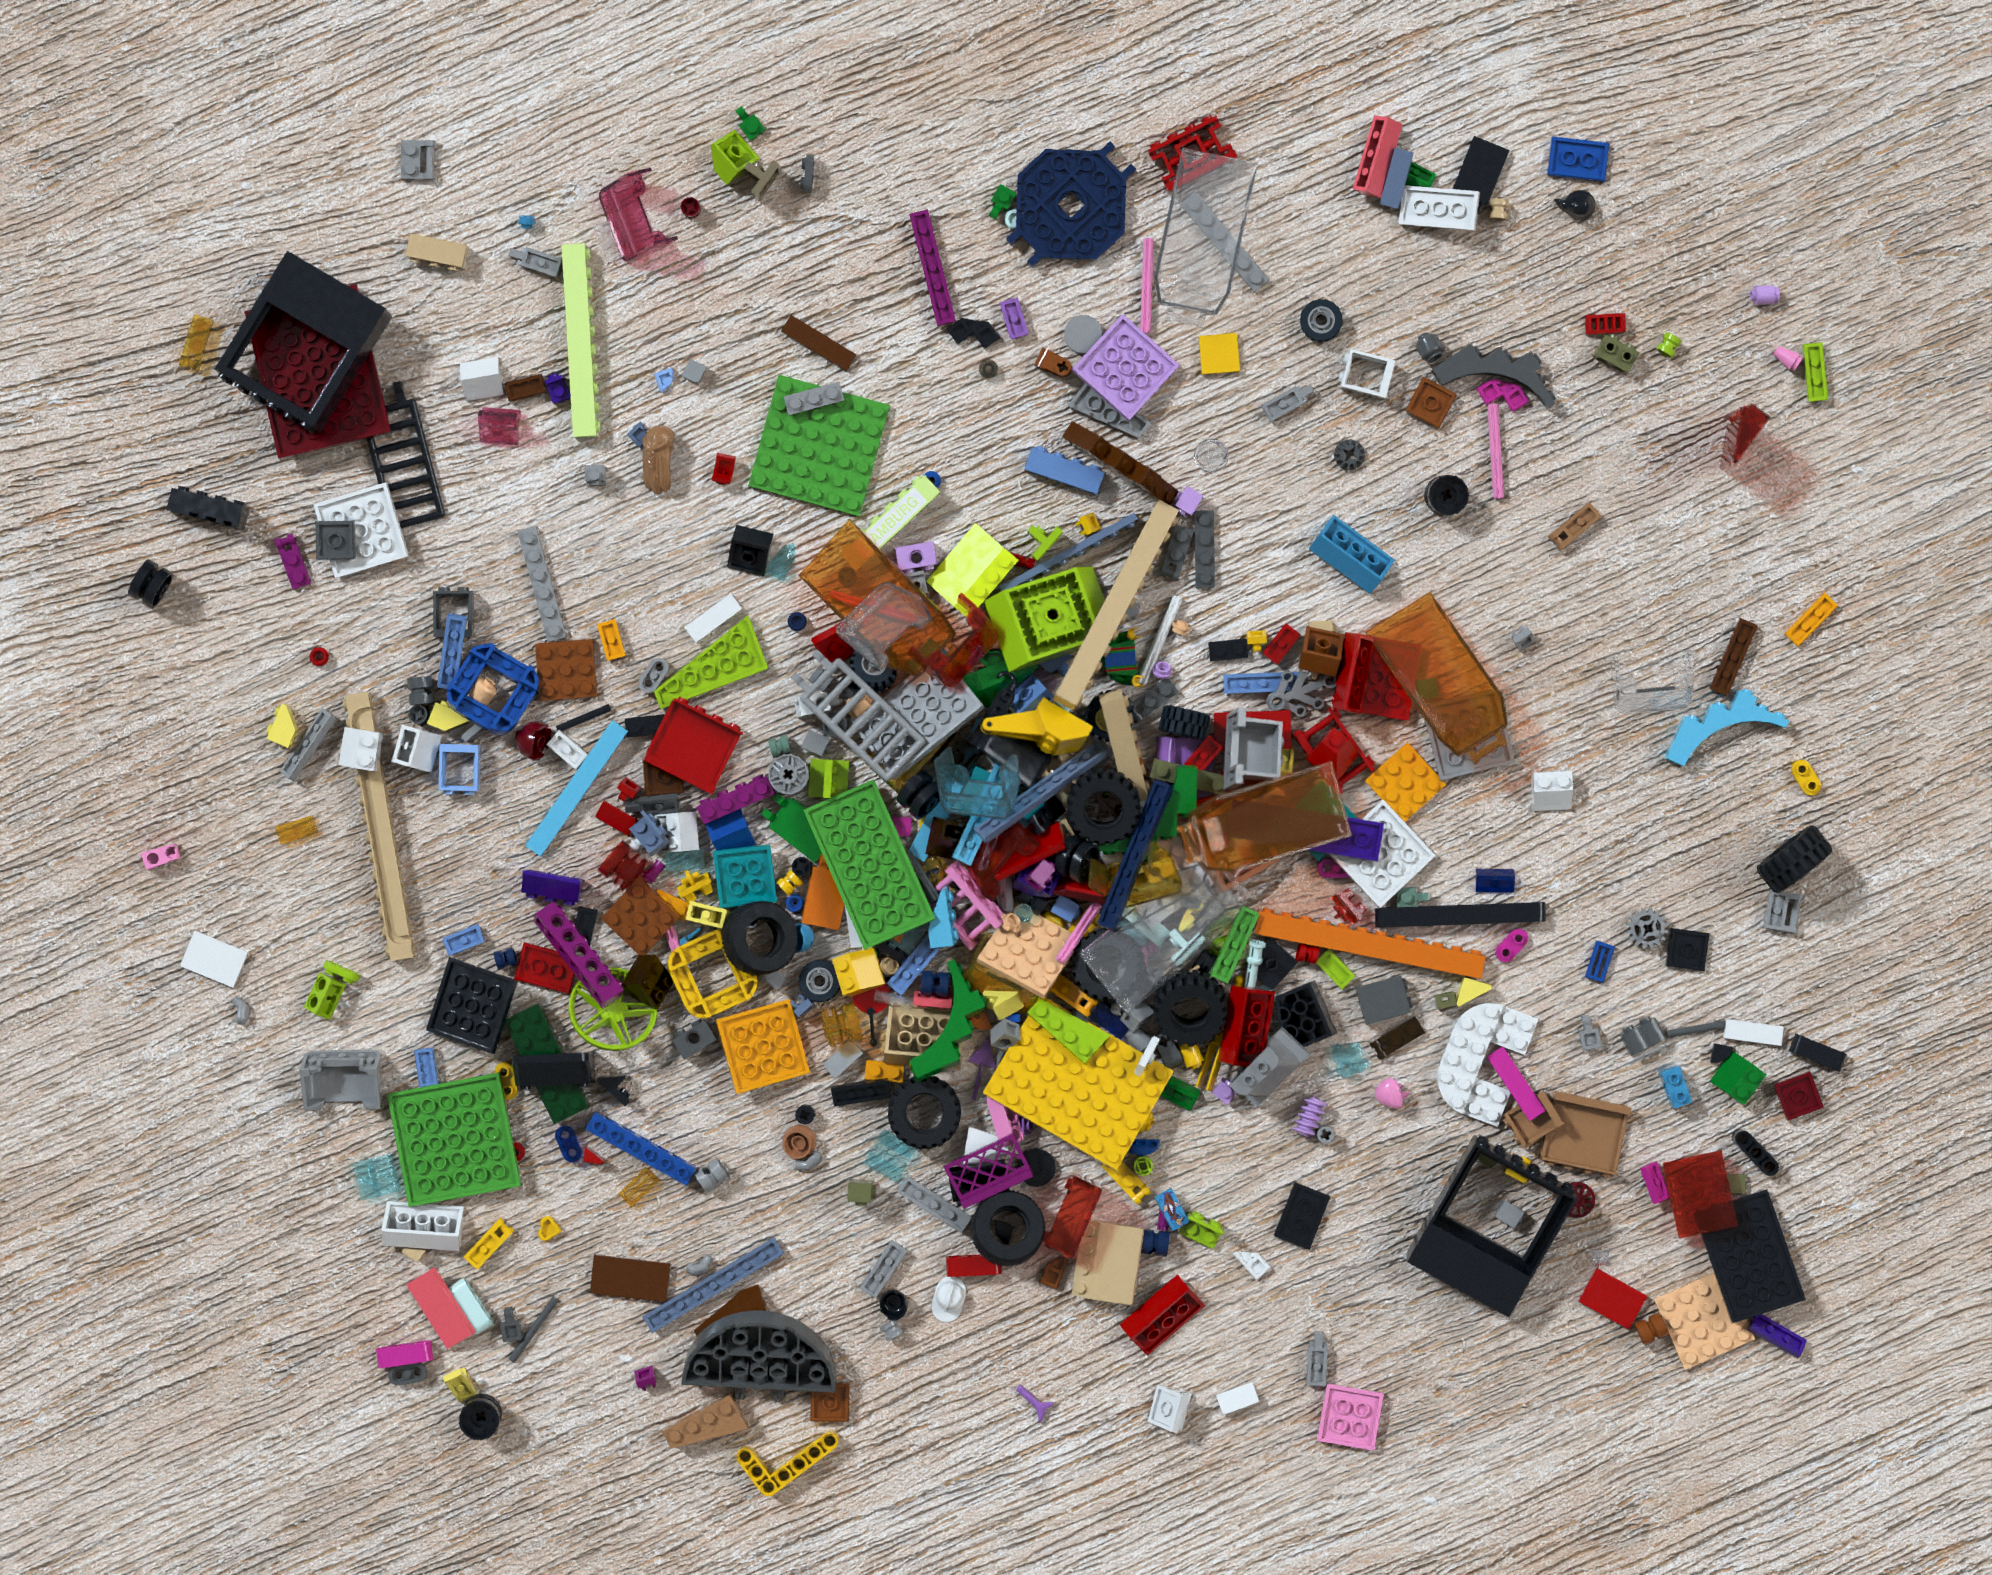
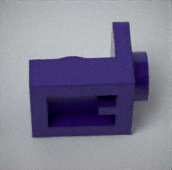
(557, 388)

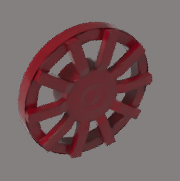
(1581, 1200)

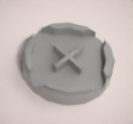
(1082, 333)

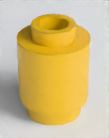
(1191, 1055)

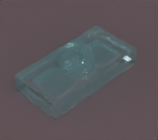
(685, 860)

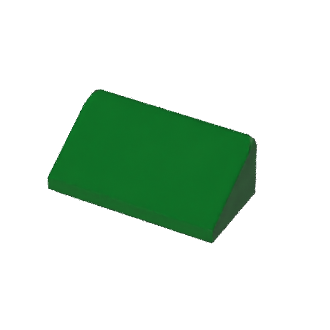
(1419, 176)
(1180, 1093)

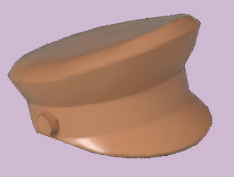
(799, 1141)

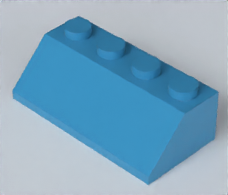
(1351, 554)

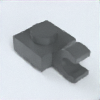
(511, 1328)

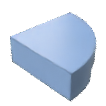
(664, 378)

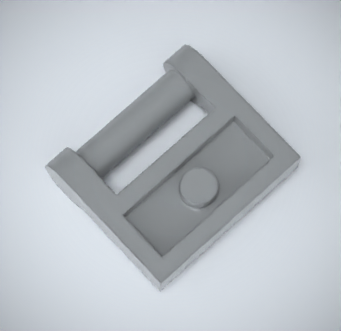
(412, 159)
(1777, 910)

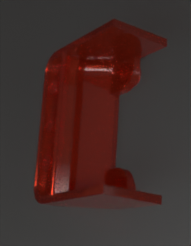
(953, 669)
(1073, 1216)

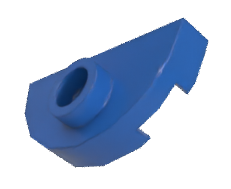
(1144, 1146)

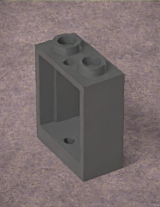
(445, 592)

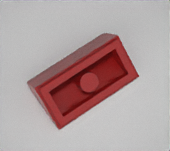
(615, 817)

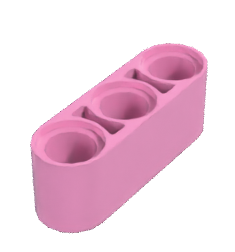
(1005, 1122)

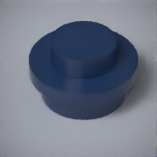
(797, 621)

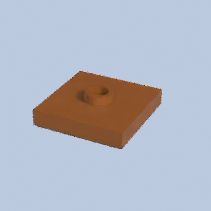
(1430, 402)
(831, 1405)

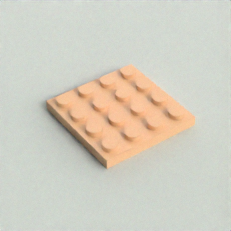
(1027, 955)
(1700, 1321)

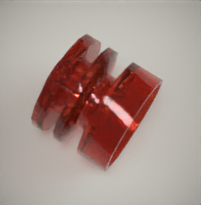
(622, 865)

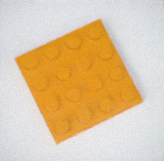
(762, 1046)

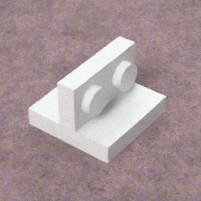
(1169, 1408)

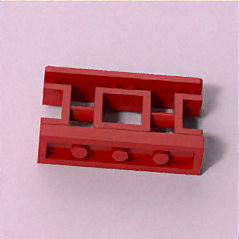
(1185, 139)

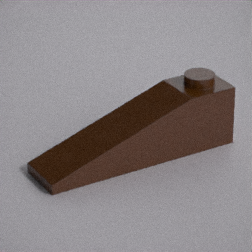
(746, 1300)

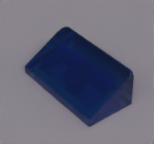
(1495, 880)

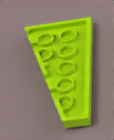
(723, 662)

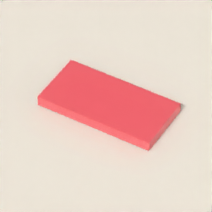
(441, 1308)

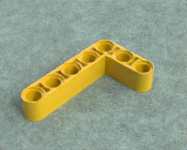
(788, 1466)

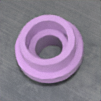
(1162, 670)

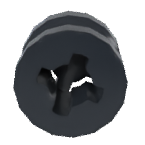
(801, 866)
(808, 1114)

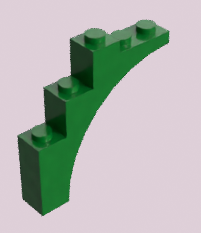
(1181, 801)
(942, 1053)

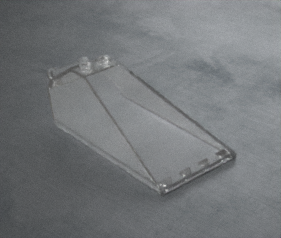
(1203, 234)
(1163, 935)

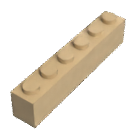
(1122, 740)

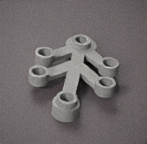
(1298, 692)

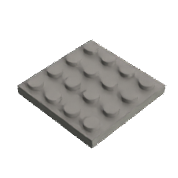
(1451, 766)

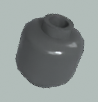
(1429, 347)

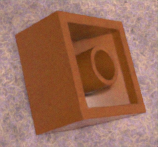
(1321, 651)

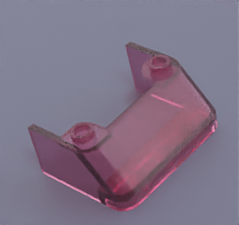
(623, 206)

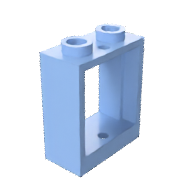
(467, 790)

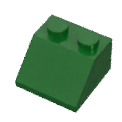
(1737, 1078)

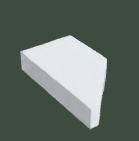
(1253, 1263)

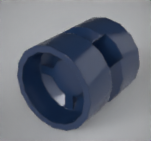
(927, 983)
(1155, 1242)

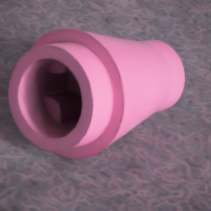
(1788, 358)

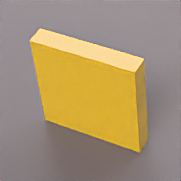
(1219, 353)

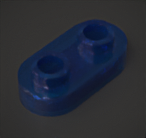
(566, 1144)

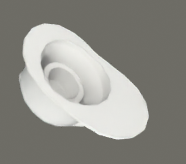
(948, 1299)

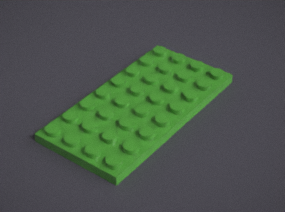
(869, 864)

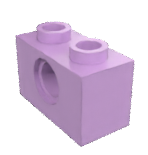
(925, 549)

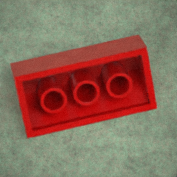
(1353, 673)
(1246, 1025)
(1162, 1315)

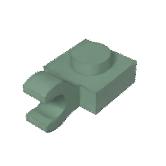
(1407, 897)

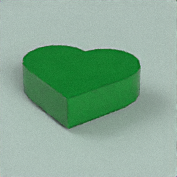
(992, 657)

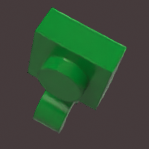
(751, 125)
(1002, 199)

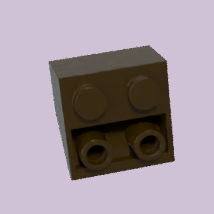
(944, 837)
(648, 981)

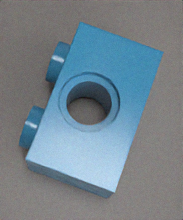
(1675, 1086)

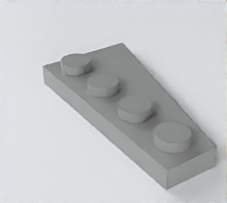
(1093, 405)

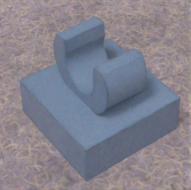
(804, 1007)

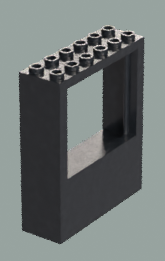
(323, 306)
(1472, 1259)

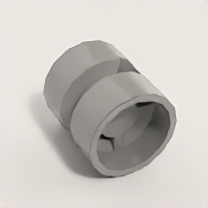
(712, 1175)

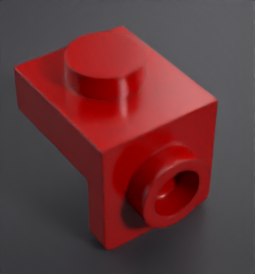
(723, 468)

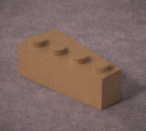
(709, 1422)

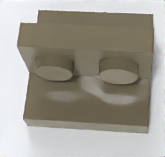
(764, 178)

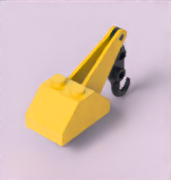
(1049, 725)

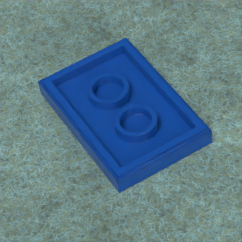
(1578, 159)

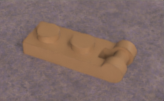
(1575, 525)

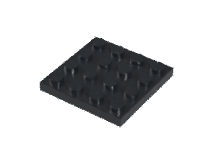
(471, 1005)

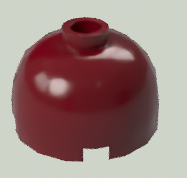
(532, 739)

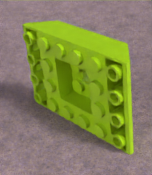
(1022, 619)

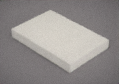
(214, 959)

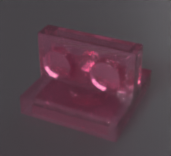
(499, 425)

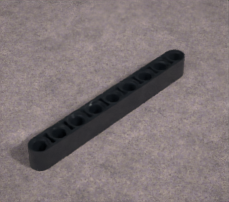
(1460, 914)

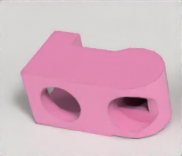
(160, 856)

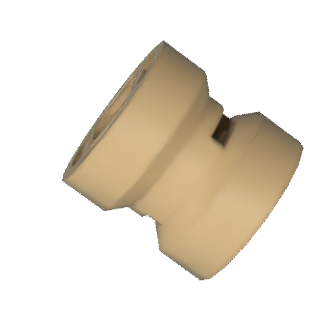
(1498, 209)

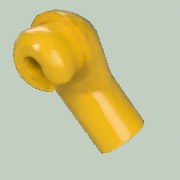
(1053, 918)

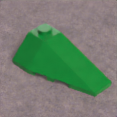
(987, 686)

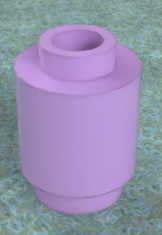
(1764, 295)

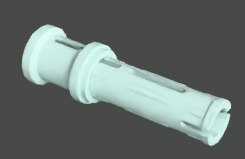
(1253, 959)

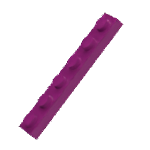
(932, 267)

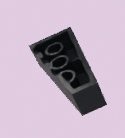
(208, 508)

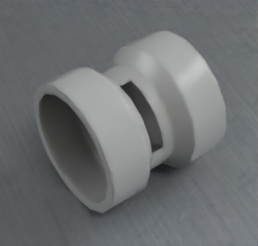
(816, 675)

